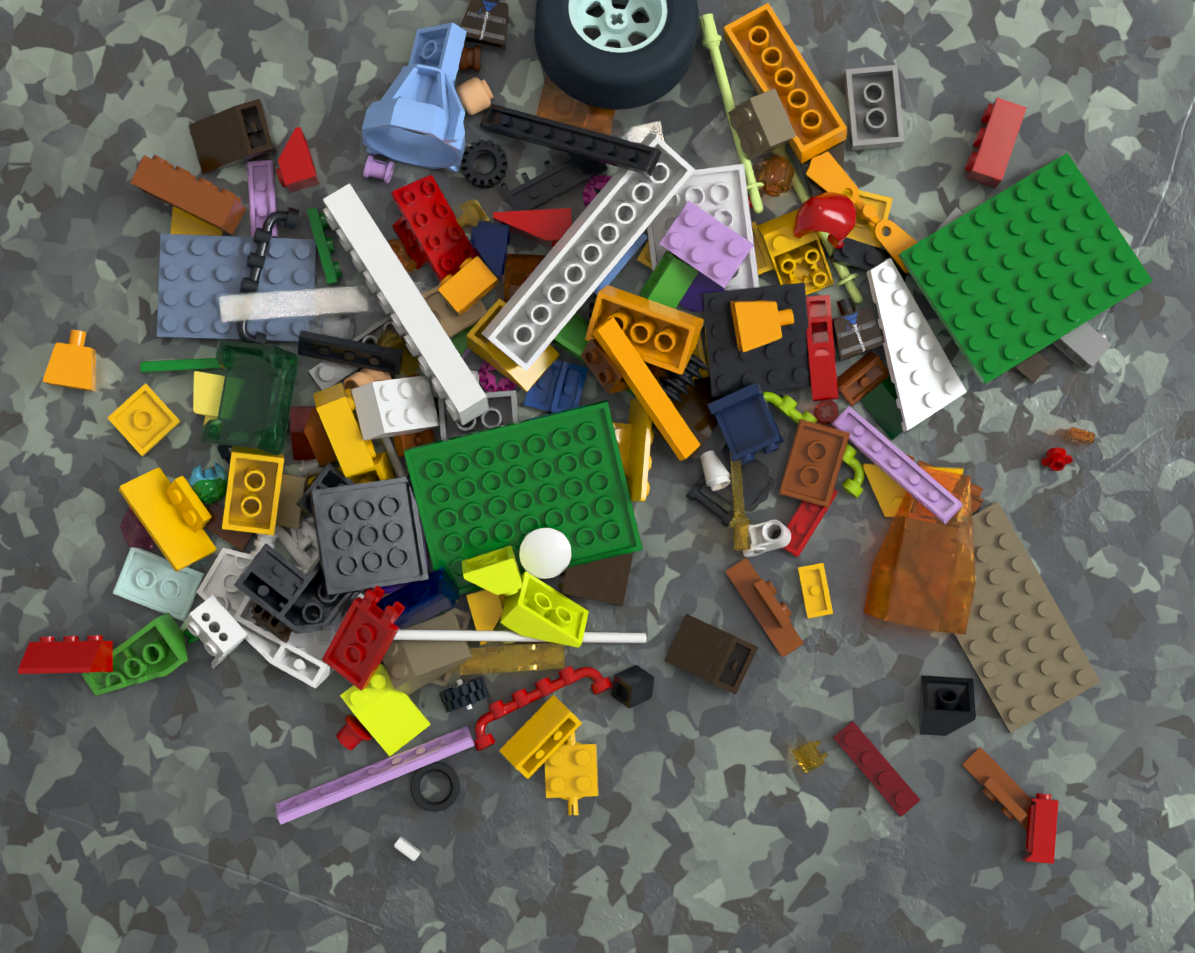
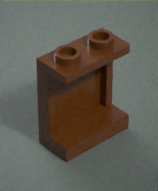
(606, 371)

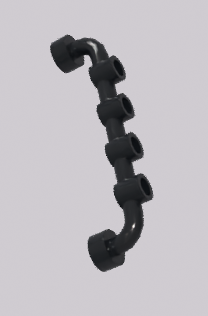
(256, 262)

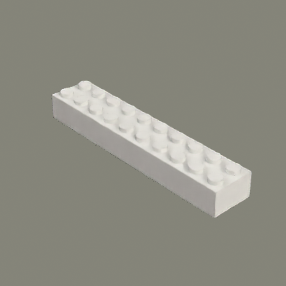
(585, 256)
(405, 303)

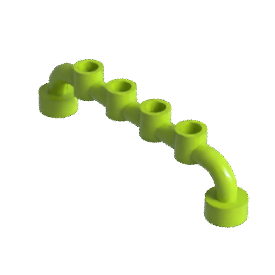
(787, 406)

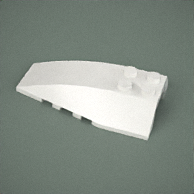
(298, 656)

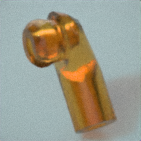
(401, 253)

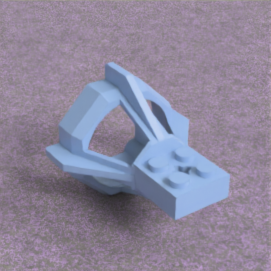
(424, 102)

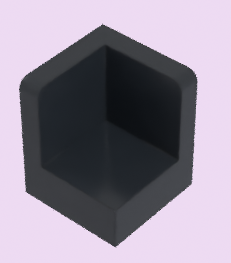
(632, 686)

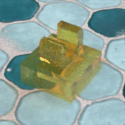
(472, 214)
(809, 756)

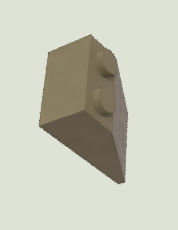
(419, 662)

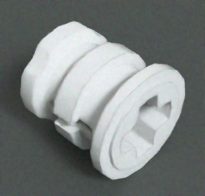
(262, 539)

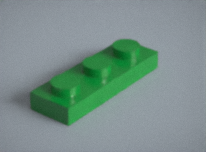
(325, 246)

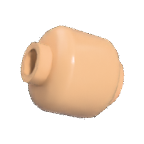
(474, 95)

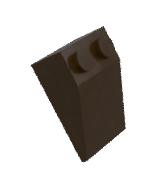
(695, 413)

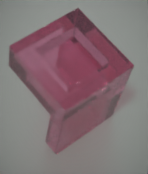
(134, 531)

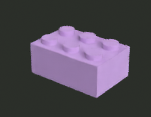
(706, 244)

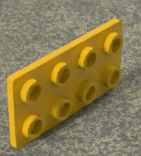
(634, 448)
(170, 516)

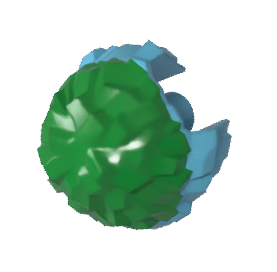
(211, 486)

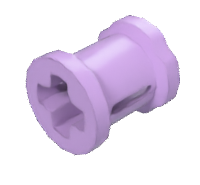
(378, 169)

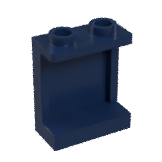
(747, 423)

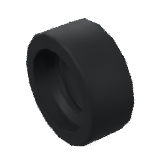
(435, 806)

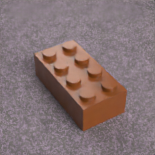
(194, 197)

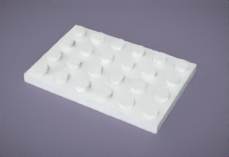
(725, 197)

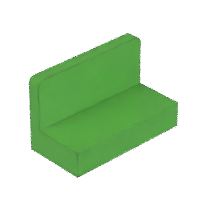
(669, 281)

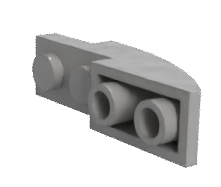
(331, 373)

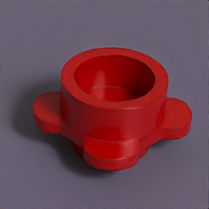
(1056, 459)

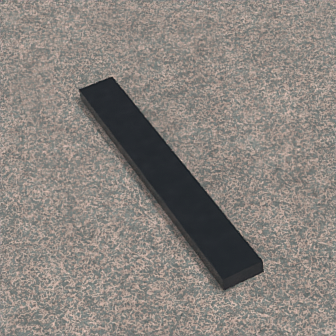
(571, 139)

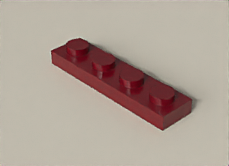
(876, 768)

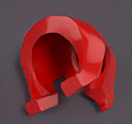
(826, 213)

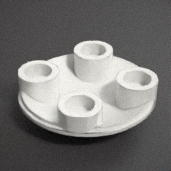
(545, 553)

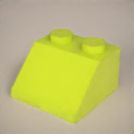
(494, 571)

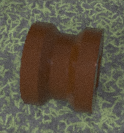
(470, 58)

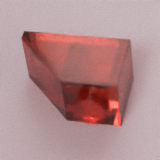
(300, 444)

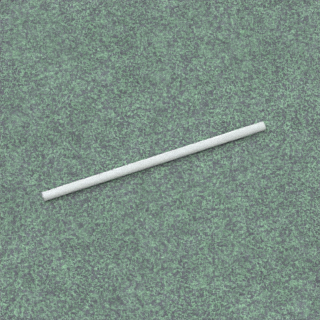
(469, 635)

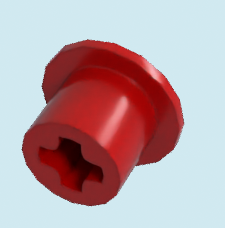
(352, 733)

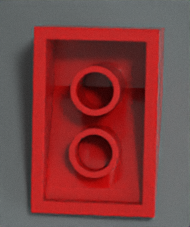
(539, 226)

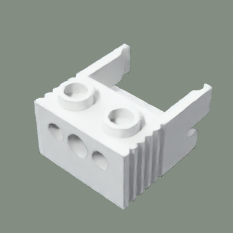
(215, 629)

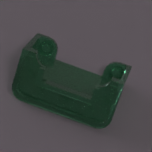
(253, 397)

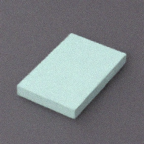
(155, 584)

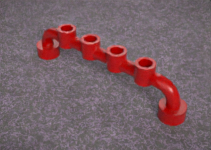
(522, 698)

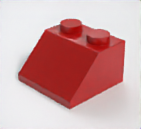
(296, 164)

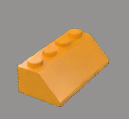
(655, 330)

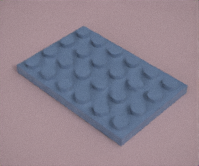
(203, 267)

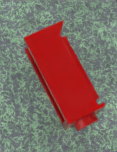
(1041, 829)

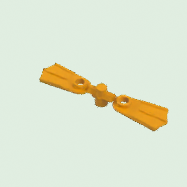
(832, 178)

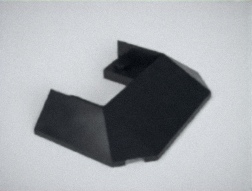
(286, 591)

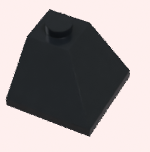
(945, 704)

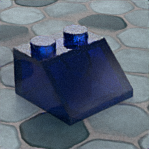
(491, 245)

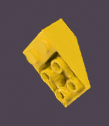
(795, 258)
(499, 360)

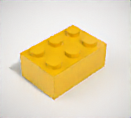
(343, 428)
(252, 492)

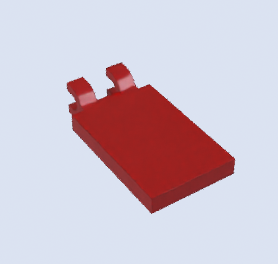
(363, 638)

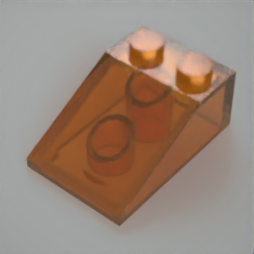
(562, 108)

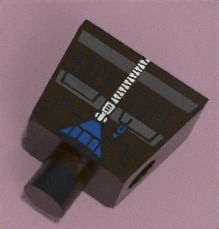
(486, 23)
(855, 331)

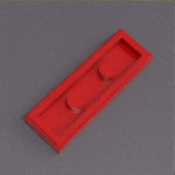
(804, 524)

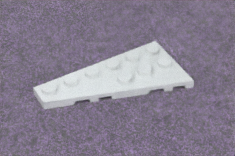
(913, 354)

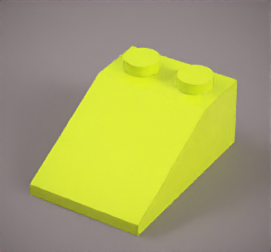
(544, 613)
(386, 712)

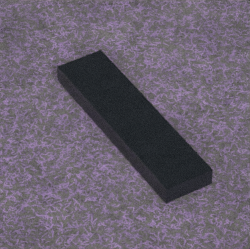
(350, 352)

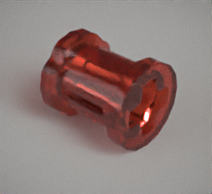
(834, 411)

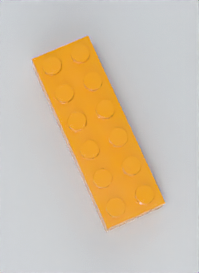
(775, 63)

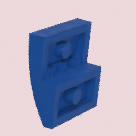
(557, 388)

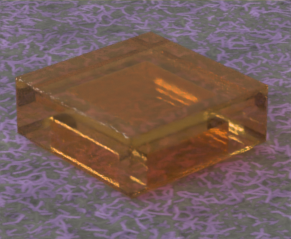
(1080, 435)

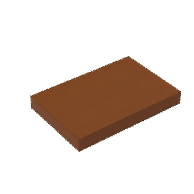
(814, 462)

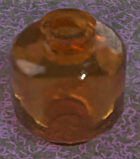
(776, 175)

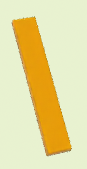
(646, 388)

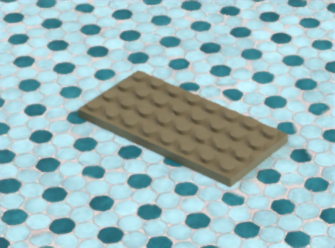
(1017, 631)

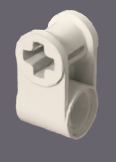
(761, 538)

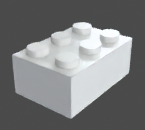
(395, 407)

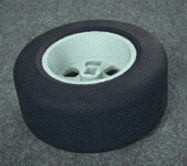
(622, 75)

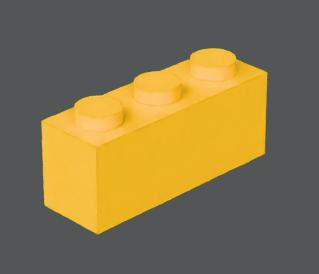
(540, 736)

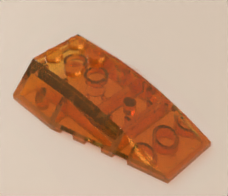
(926, 567)

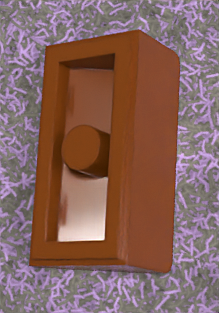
(862, 378)
(319, 439)

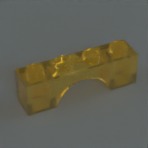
(514, 658)

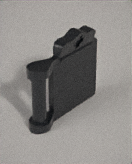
(755, 488)

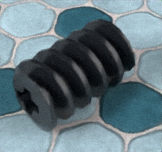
(677, 383)

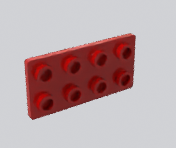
(430, 228)

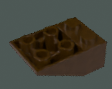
(232, 137)
(711, 654)

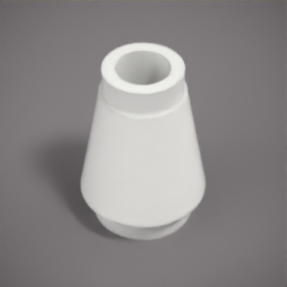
(714, 471)

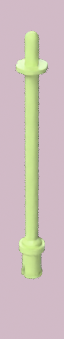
(711, 41)
(847, 278)

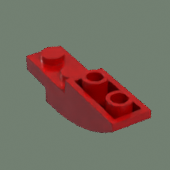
(821, 348)

